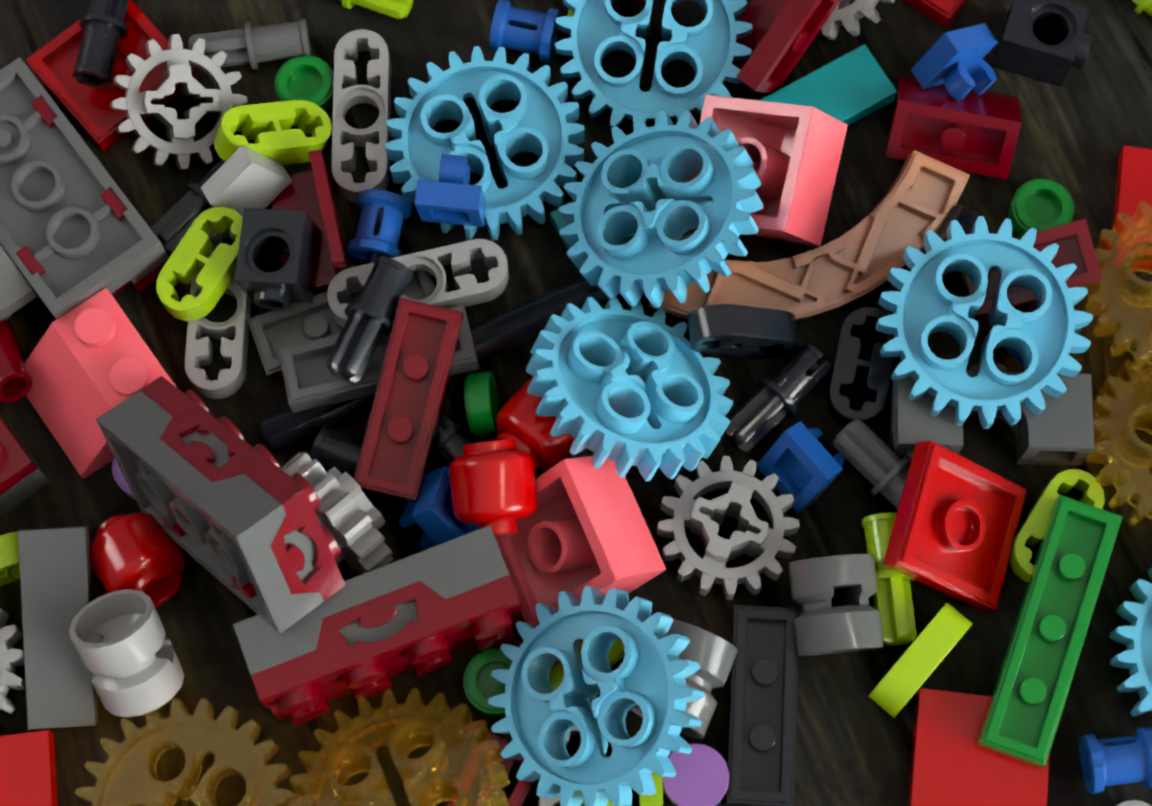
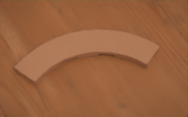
(847, 265)

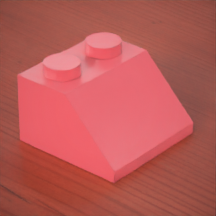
(794, 156)
(84, 370)
(579, 537)

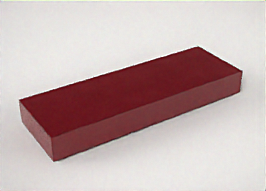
(408, 399)

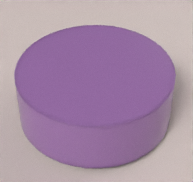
(700, 777)

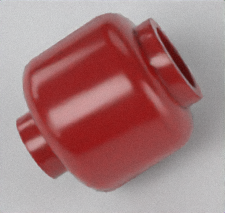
(531, 432)
(493, 485)
(137, 555)

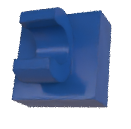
(958, 62)
(452, 197)
(801, 465)
(434, 511)

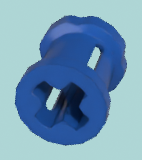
(524, 30)
(378, 208)
(1116, 760)

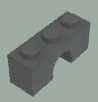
(1054, 437)

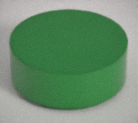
(305, 79)
(1040, 206)
(481, 403)
(480, 684)

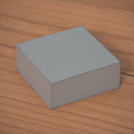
(246, 181)

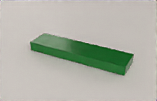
(1050, 631)

